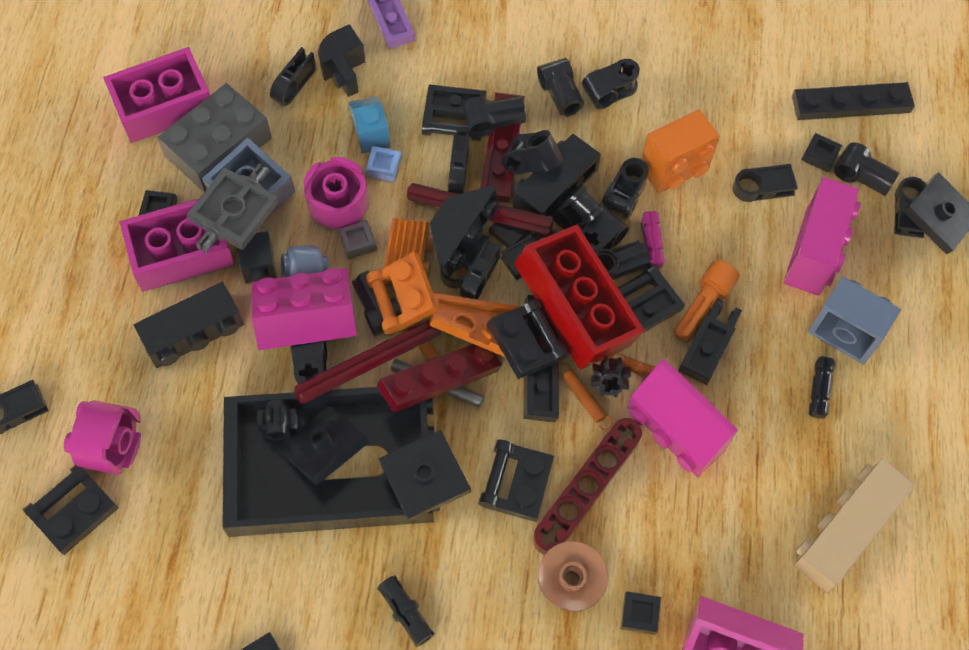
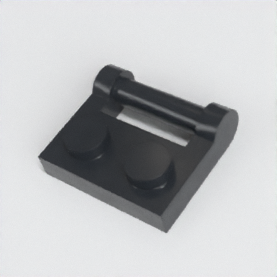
(447, 103)
(656, 304)
(519, 342)
(527, 484)
(77, 517)

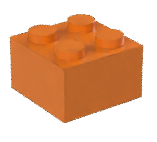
(680, 151)

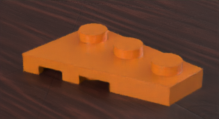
(468, 319)

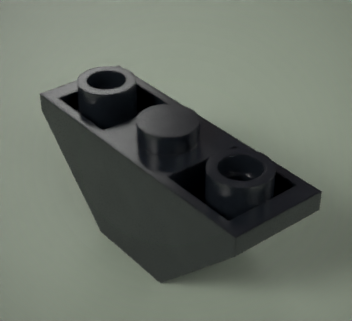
(460, 225)

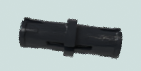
(405, 611)

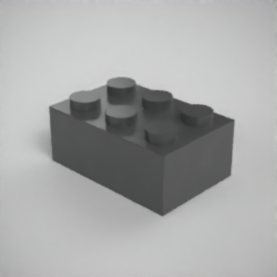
(213, 132)

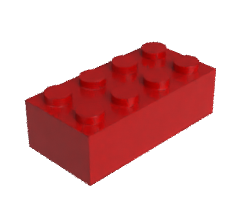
(578, 296)

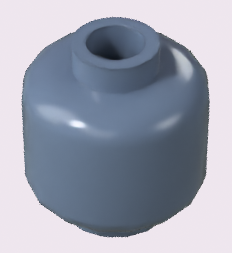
(303, 259)

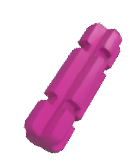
(653, 238)

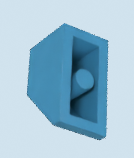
(370, 123)

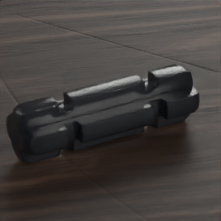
(821, 387)

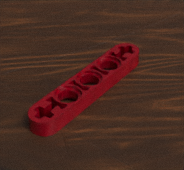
(594, 470)

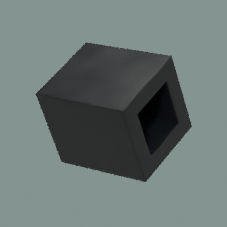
(258, 258)

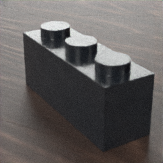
(547, 190)
(189, 325)

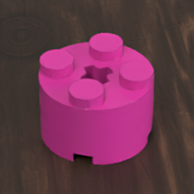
(336, 193)
(103, 437)

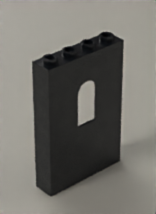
(273, 497)

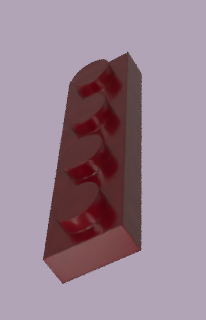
(498, 143)
(437, 376)

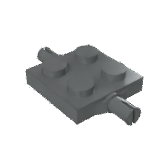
(233, 208)

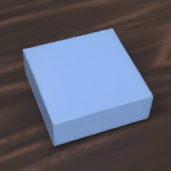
(383, 164)

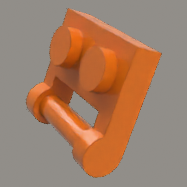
(411, 290)

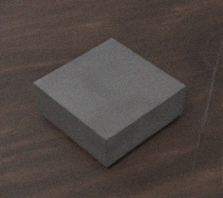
(357, 239)

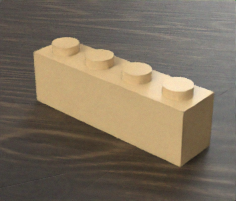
(853, 525)

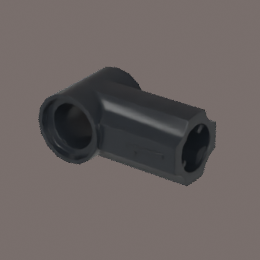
(559, 81)
(485, 115)
(858, 165)
(624, 259)
(370, 305)

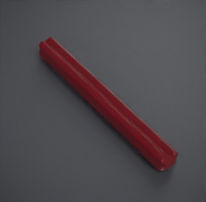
(505, 214)
(365, 361)

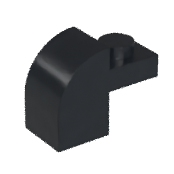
(338, 55)

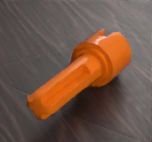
(715, 284)

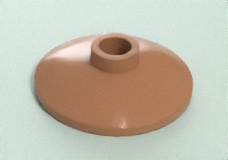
(579, 560)

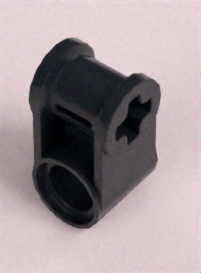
(609, 85)
(532, 153)
(624, 192)
(577, 209)
(605, 231)
(309, 360)

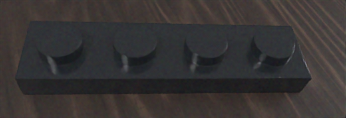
(852, 101)
(541, 387)

